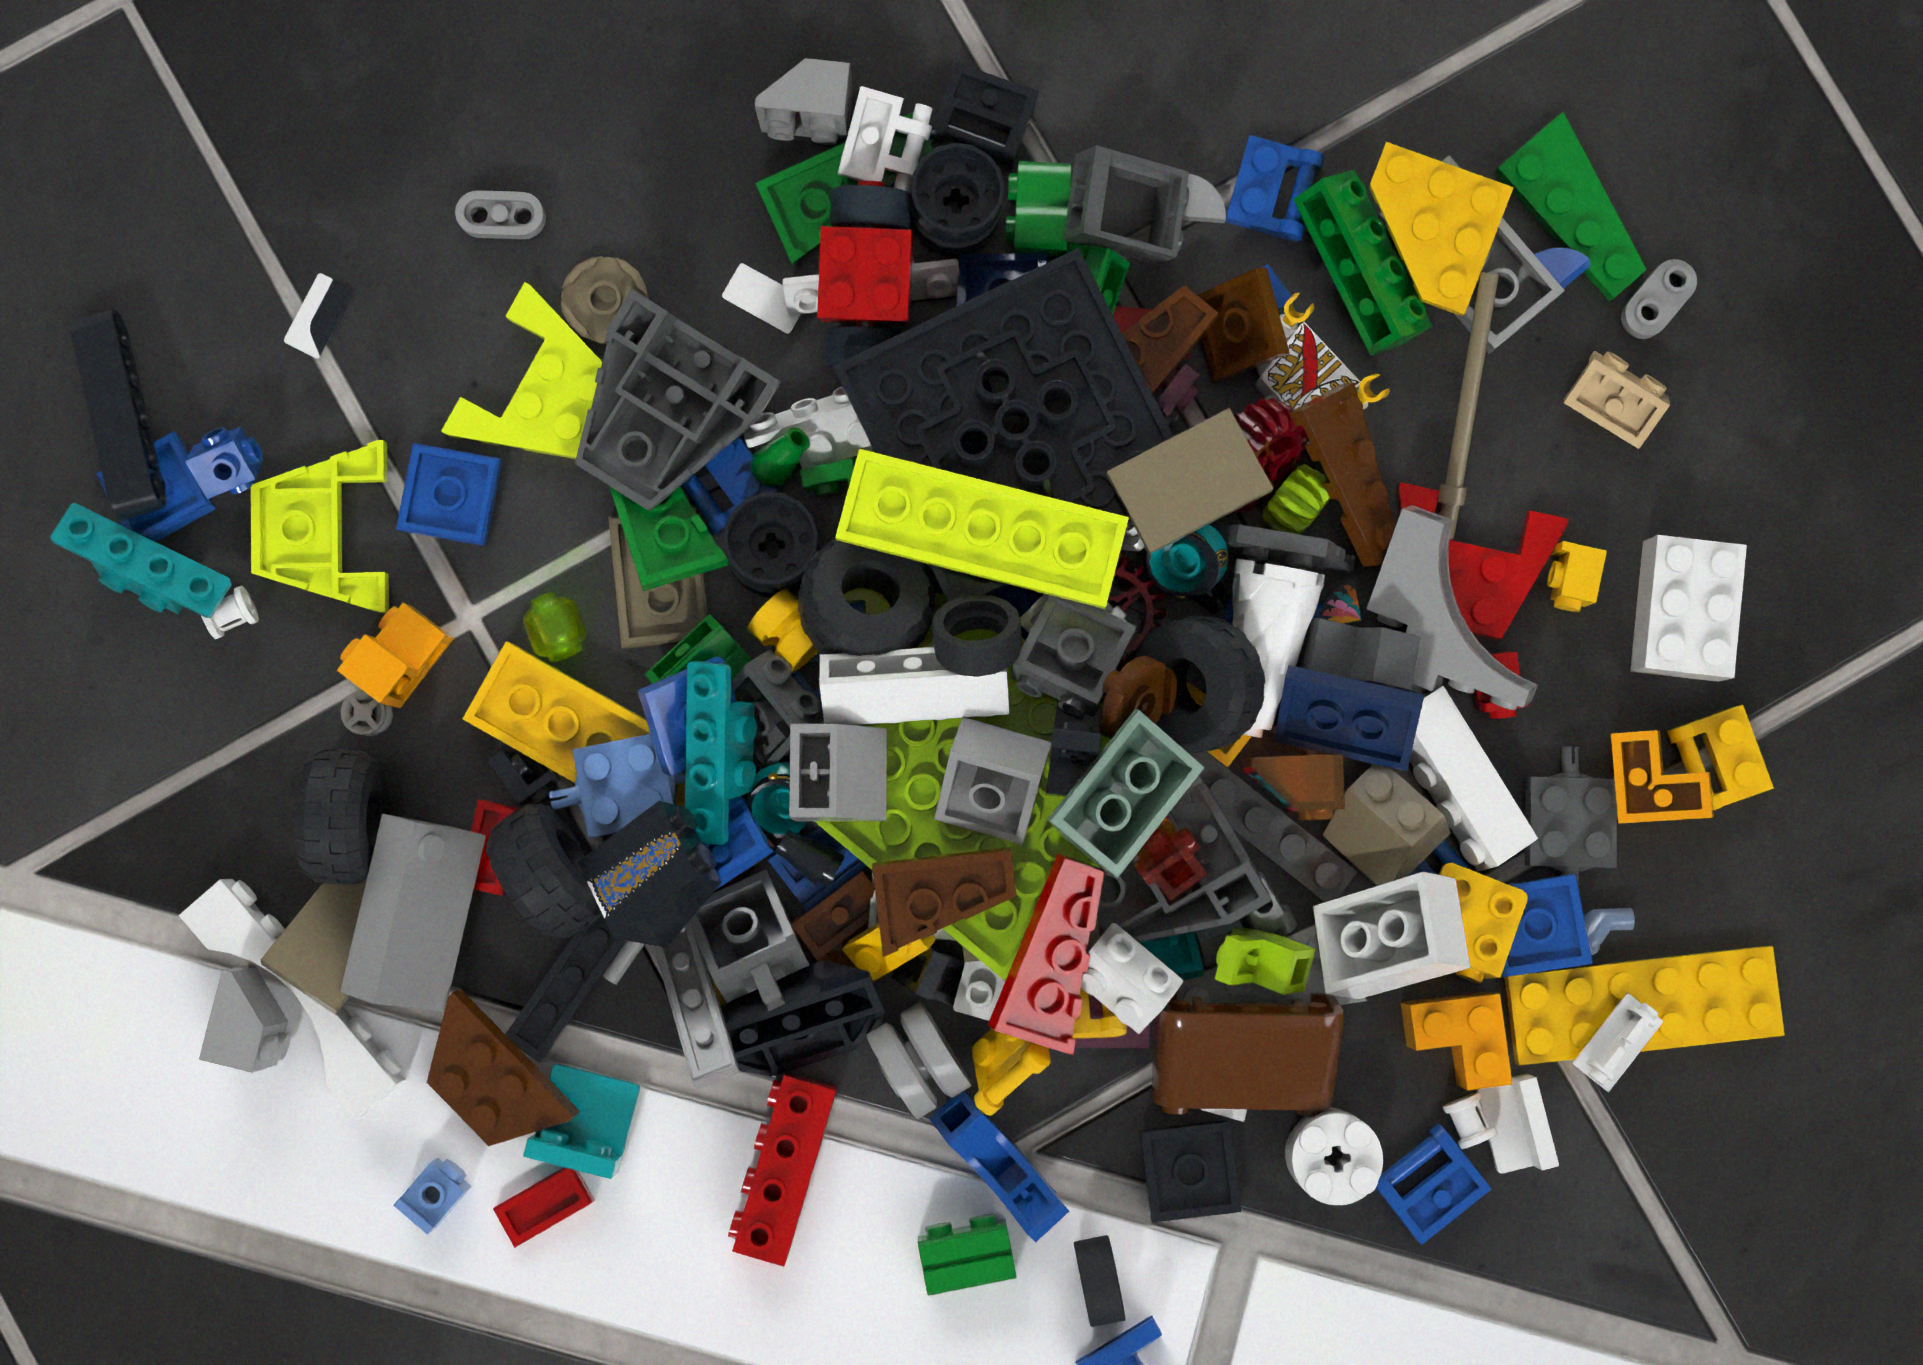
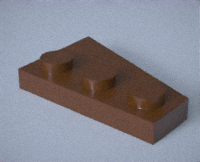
(935, 891)

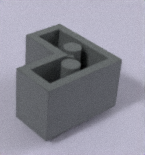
(1360, 653)

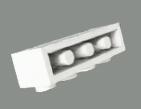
(904, 688)
(1466, 785)

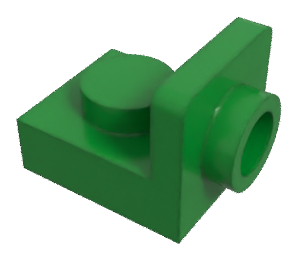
(827, 478)

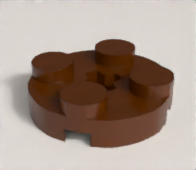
(1141, 686)

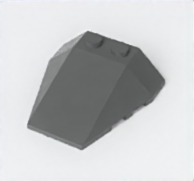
(665, 403)
(1216, 900)

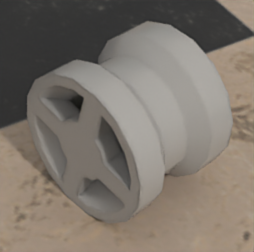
(359, 708)

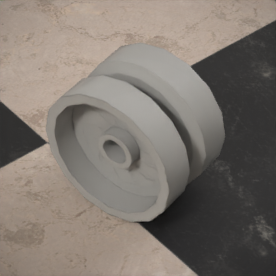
(912, 1063)

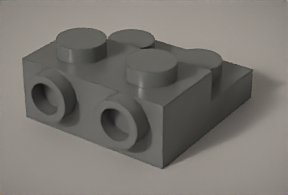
(1071, 654)
(777, 704)

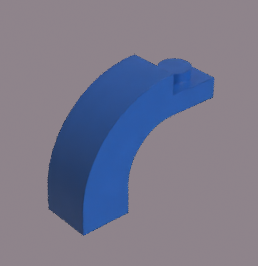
(1000, 1164)

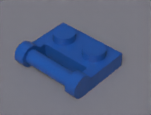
(1260, 183)
(734, 475)
(1438, 1196)

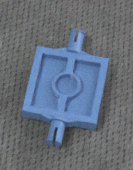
(617, 784)

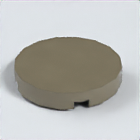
(596, 293)

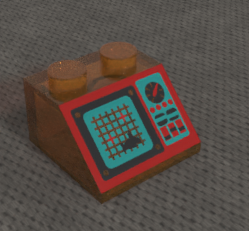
(1301, 783)

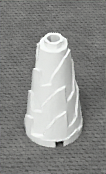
(1274, 612)

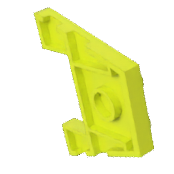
(552, 397)
(300, 528)

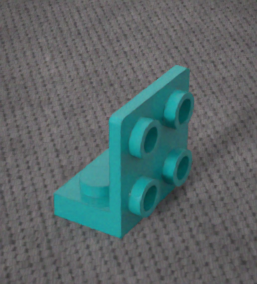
(598, 1134)

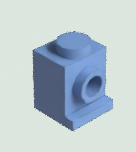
(420, 1208)

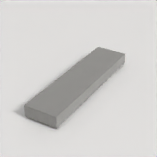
(696, 1010)

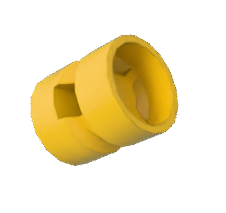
(780, 625)

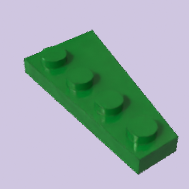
(802, 194)
(1570, 203)
(667, 540)

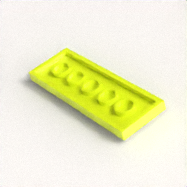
(982, 528)

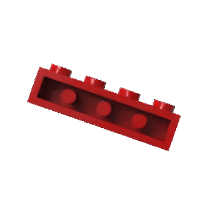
(784, 1168)

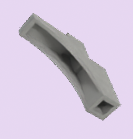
(1418, 592)

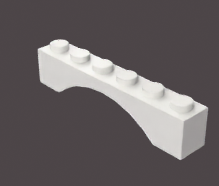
(354, 1066)

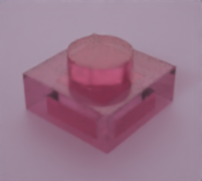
(1180, 390)

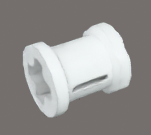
(232, 612)
(1469, 1120)

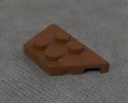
(491, 1078)

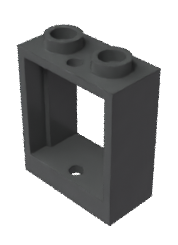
(1088, 199)

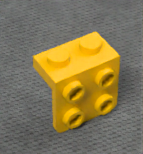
(1489, 919)

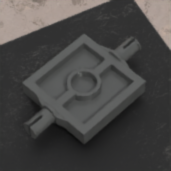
(1571, 819)

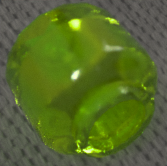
(554, 627)

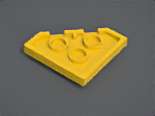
(1438, 222)

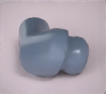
(1602, 921)

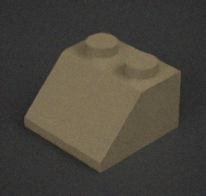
(1385, 826)

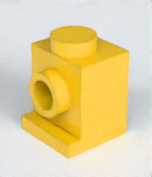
(1575, 575)

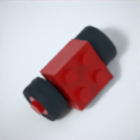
(864, 268)

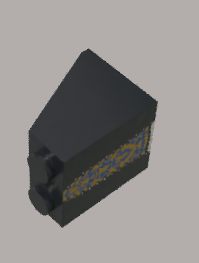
(651, 875)

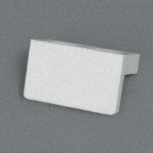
(1520, 1124)

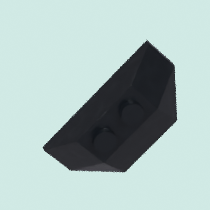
(823, 1016)

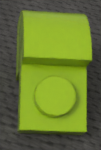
(1264, 960)

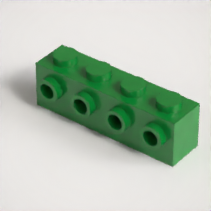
(1362, 262)

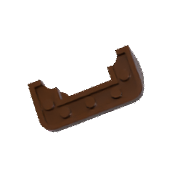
(1246, 1055)

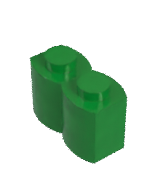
(1041, 208)

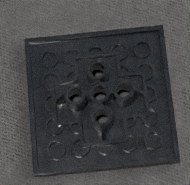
(1046, 339)

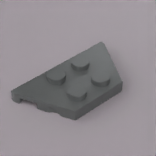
(1287, 548)

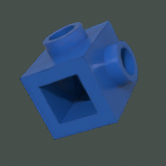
(225, 461)

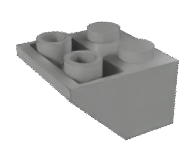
(808, 102)
(838, 773)

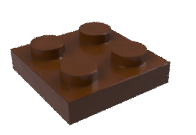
(1247, 328)

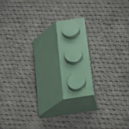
(1125, 794)

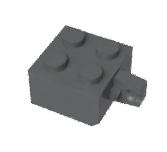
(748, 939)

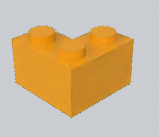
(398, 656)
(1645, 791)
(1473, 1030)

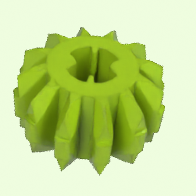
(1297, 501)

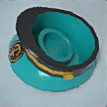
(1190, 564)
(771, 802)

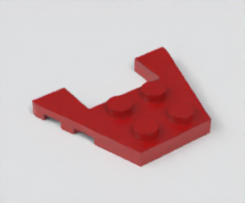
(1488, 581)

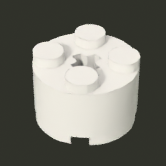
(1354, 1172)

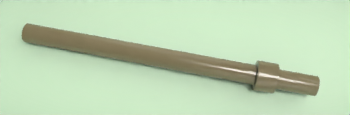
(1453, 493)

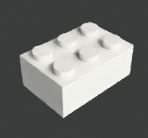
(1688, 608)
(1391, 936)

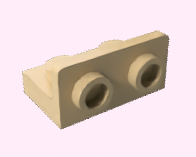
(1618, 398)

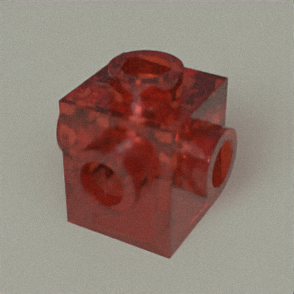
(1170, 859)

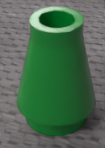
(778, 459)

